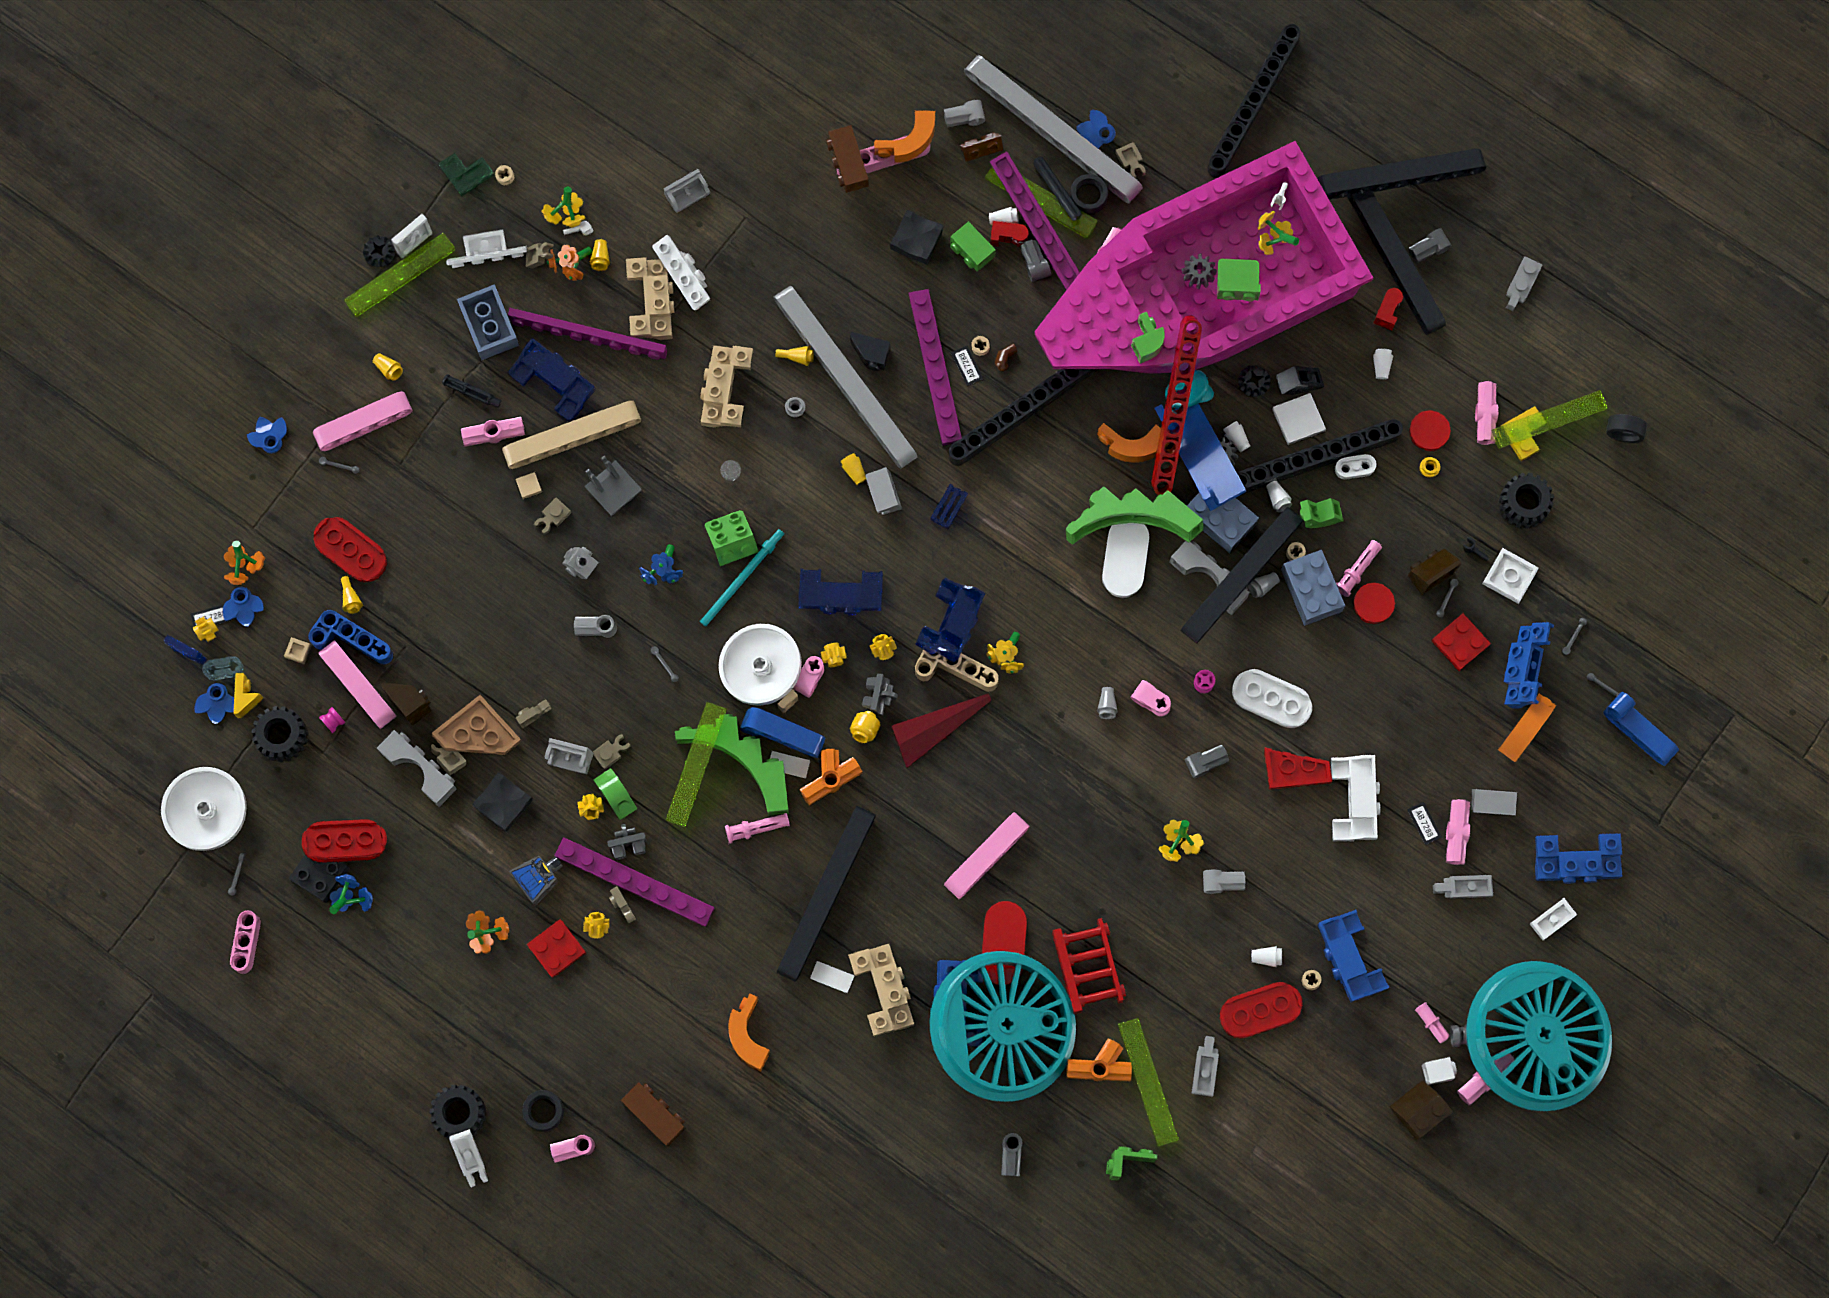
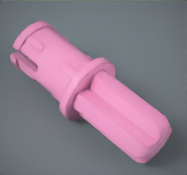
(1432, 1022)

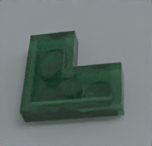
(465, 178)

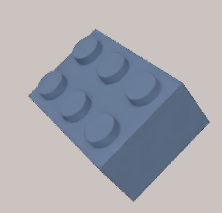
(488, 322)
(1227, 523)
(1312, 587)

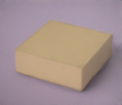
(528, 485)
(297, 650)
(788, 701)

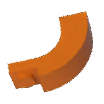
(913, 144)
(1130, 450)
(1527, 728)
(746, 1049)

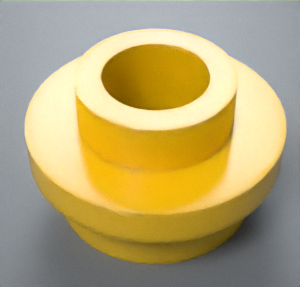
(1430, 461)

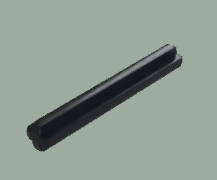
(1057, 188)

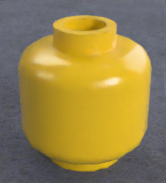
(865, 726)

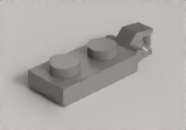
(1522, 282)
(1465, 887)
(1205, 1069)

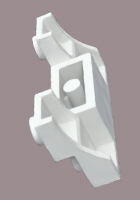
(1362, 793)

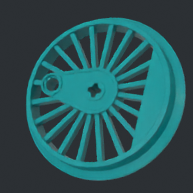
(1023, 1022)
(1547, 1051)

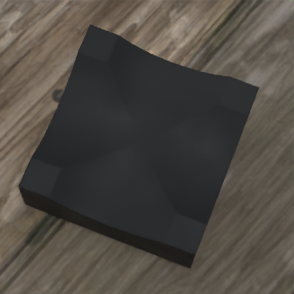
(916, 237)
(502, 802)
(318, 877)

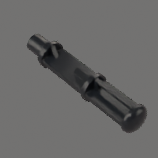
(467, 389)

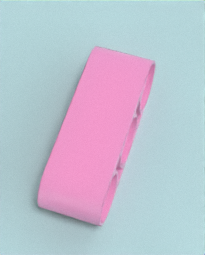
(242, 932)

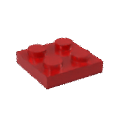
(1461, 642)
(556, 948)

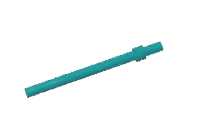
(767, 547)

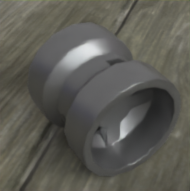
(1458, 1035)

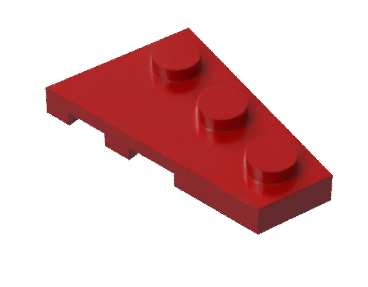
(1291, 770)

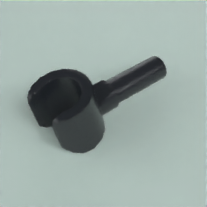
(1474, 549)

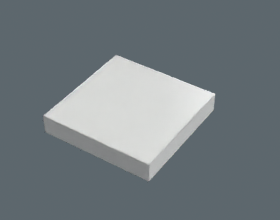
(412, 236)
(1299, 419)
(1510, 575)

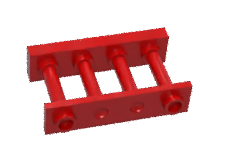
(1073, 980)

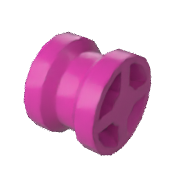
(1204, 677)
(332, 720)

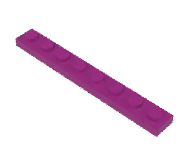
(1035, 219)
(593, 335)
(935, 367)
(634, 882)

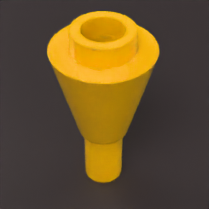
(802, 355)
(351, 601)

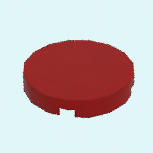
(1429, 430)
(1374, 603)

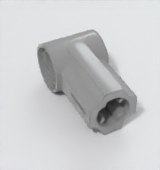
(969, 114)
(593, 626)
(1217, 881)

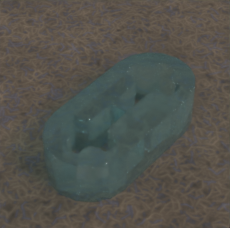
(222, 663)

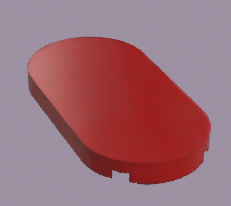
(350, 549)
(344, 840)
(1004, 931)
(1260, 1010)

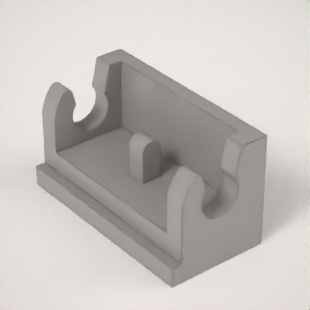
(686, 191)
(883, 491)
(568, 756)
(1494, 802)

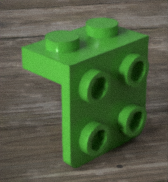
(1238, 280)
(731, 537)
(1114, 1165)

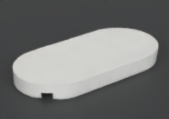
(1125, 559)
(1272, 698)

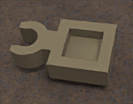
(1130, 158)
(537, 253)
(554, 514)
(528, 715)
(609, 753)
(449, 760)
(619, 901)

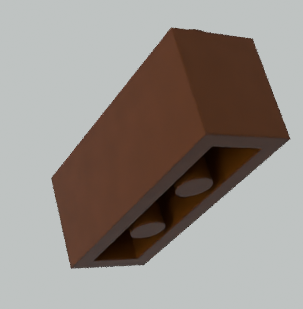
(847, 159)
(653, 1113)

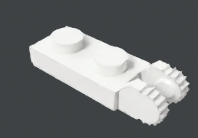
(468, 1156)

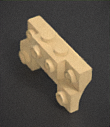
(657, 293)
(719, 382)
(889, 987)

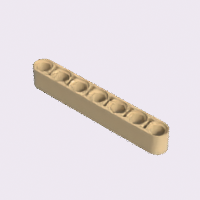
(571, 434)

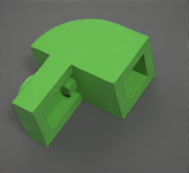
(1149, 344)
(1321, 513)
(615, 794)

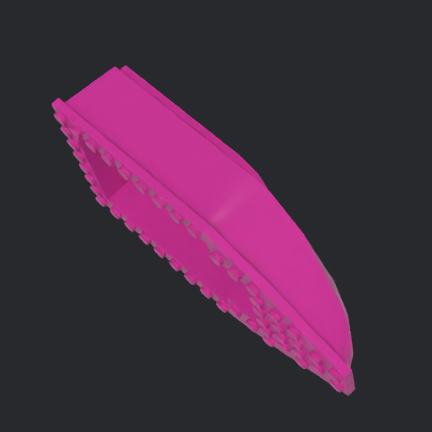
(1220, 219)

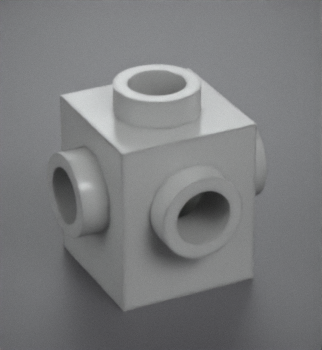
(579, 562)

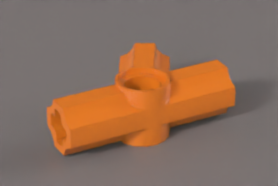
(830, 769)
(1107, 1059)

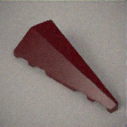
(924, 732)

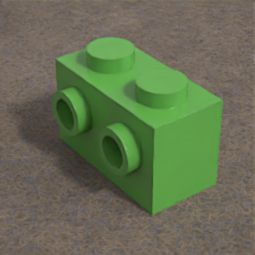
(972, 247)

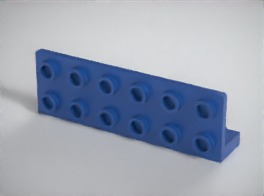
(1206, 459)

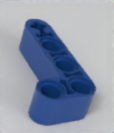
(354, 640)
(763, 723)
(1639, 729)

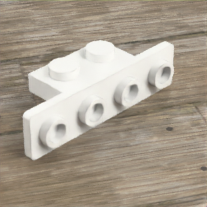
(485, 246)
(683, 272)

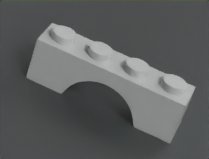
(1191, 559)
(398, 751)

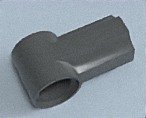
(1434, 243)
(1036, 265)
(1202, 763)
(1011, 1157)

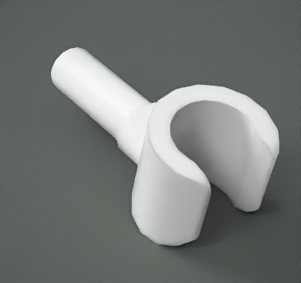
(1279, 198)
(584, 226)

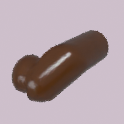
(1002, 357)

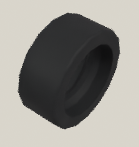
(1092, 180)
(1626, 428)
(527, 1111)

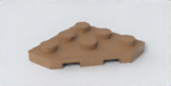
(476, 730)

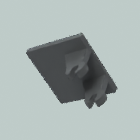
(612, 487)

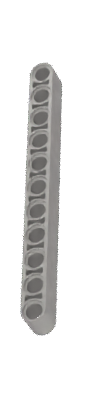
(1052, 128)
(845, 377)

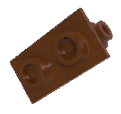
(989, 144)

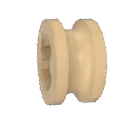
(506, 180)
(983, 340)
(1295, 545)
(1305, 981)

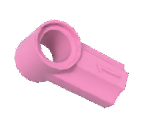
(570, 1148)

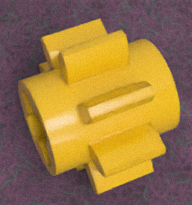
(205, 629)
(883, 647)
(833, 654)
(590, 807)
(596, 925)

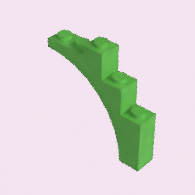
(1108, 510)
(768, 775)

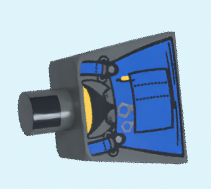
(536, 877)

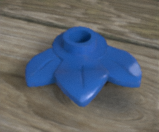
(1093, 129)
(267, 432)
(243, 609)
(215, 706)

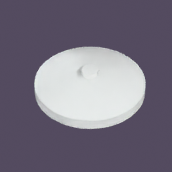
(760, 664)
(203, 808)

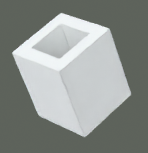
(1439, 1071)

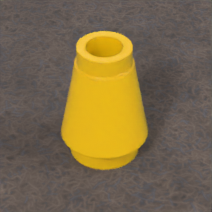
(600, 257)
(388, 367)
(853, 467)

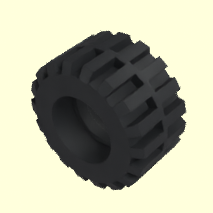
(1537, 489)
(268, 722)
(445, 1099)

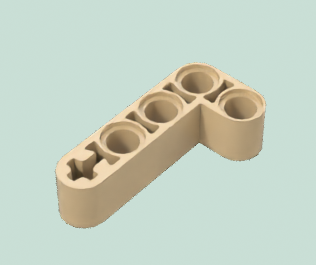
(958, 670)

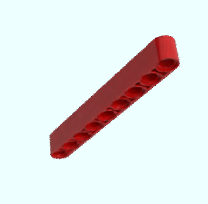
(1176, 396)

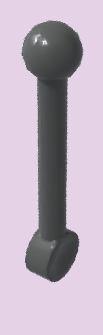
(323, 461)
(1453, 583)
(1566, 650)
(655, 651)
(1591, 677)
(232, 891)

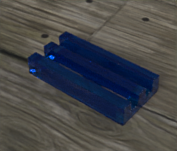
(957, 491)
(185, 650)

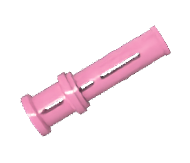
(1353, 575)
(747, 829)

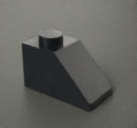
(871, 350)
(1299, 380)

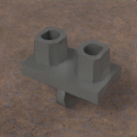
(882, 694)
(618, 846)

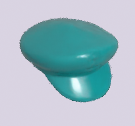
(1200, 390)

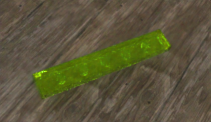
(1052, 207)
(399, 274)
(1549, 419)
(696, 764)
(1148, 1082)

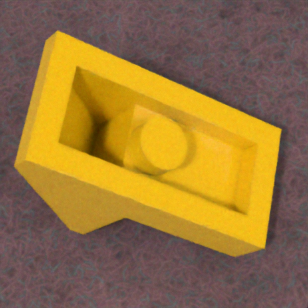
(242, 700)

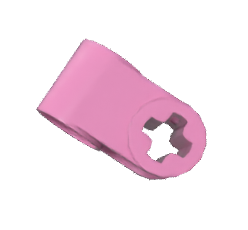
(809, 679)
(1149, 697)

